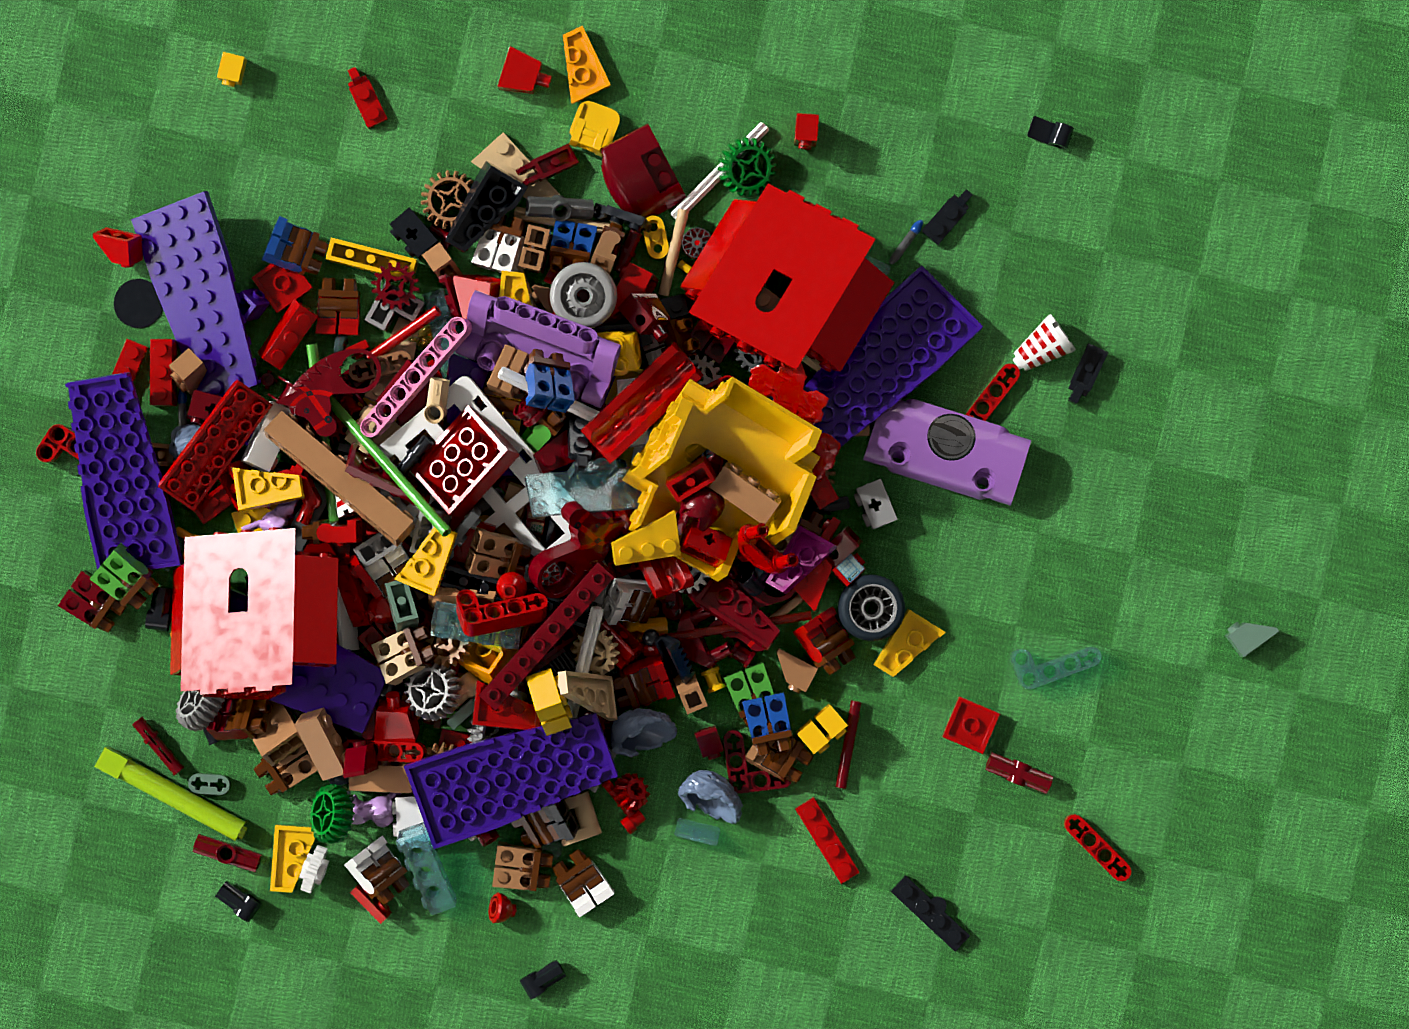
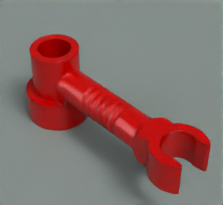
(632, 818)

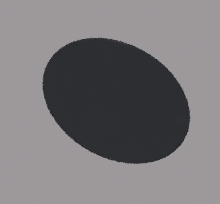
(137, 303)

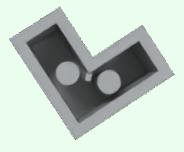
(383, 317)

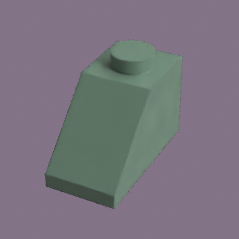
(402, 605)
(1247, 636)

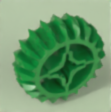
(751, 159)
(332, 814)

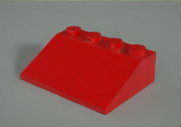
(464, 463)

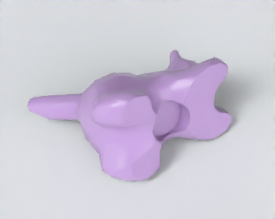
(276, 518)
(376, 809)

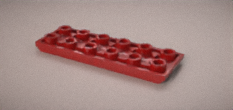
(640, 403)
(214, 445)
(663, 574)

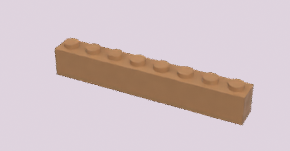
(330, 471)

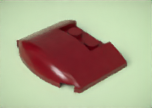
(640, 174)

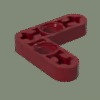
(748, 777)

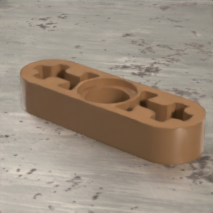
(365, 376)

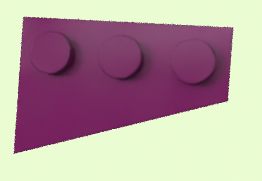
(810, 551)

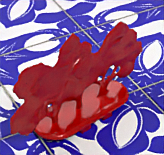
(787, 391)

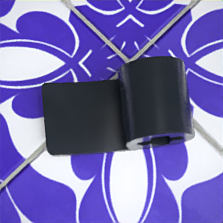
(1050, 133)

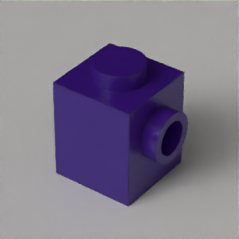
(252, 304)

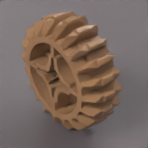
(435, 191)

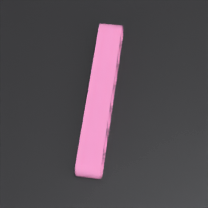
(405, 381)

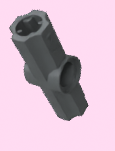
(547, 207)

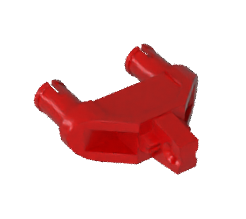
(311, 495)
(761, 552)

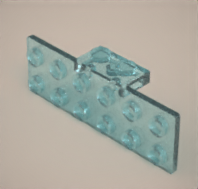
(596, 489)

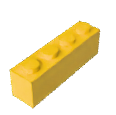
(366, 257)

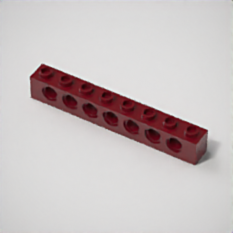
(547, 635)

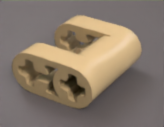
(585, 816)

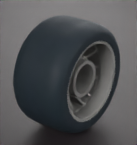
(884, 620)

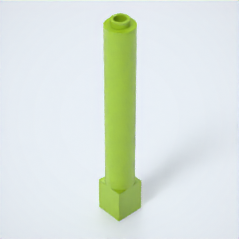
(124, 768)

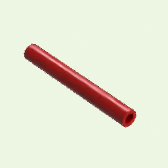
(406, 332)

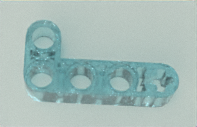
(1058, 664)

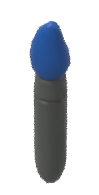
(915, 229)
(182, 413)

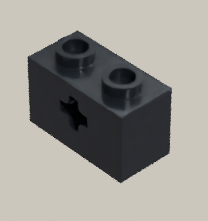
(409, 221)

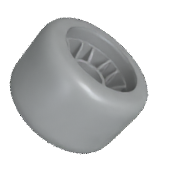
(594, 280)

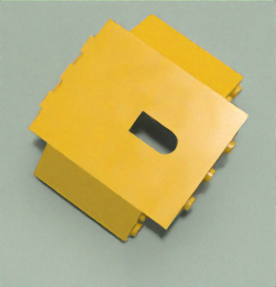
(742, 430)

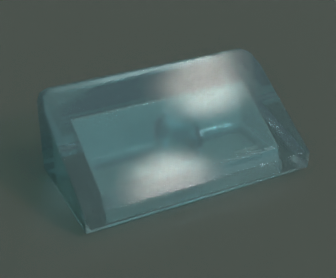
(697, 831)

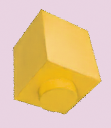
(231, 69)

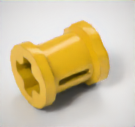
(713, 679)

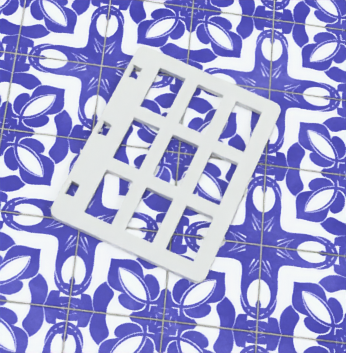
(462, 394)

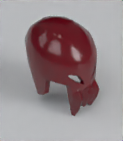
(704, 505)

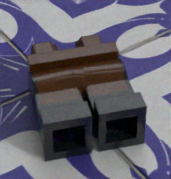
(547, 825)

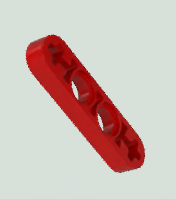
(991, 400)
(384, 746)
(1098, 846)

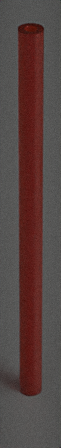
(720, 629)

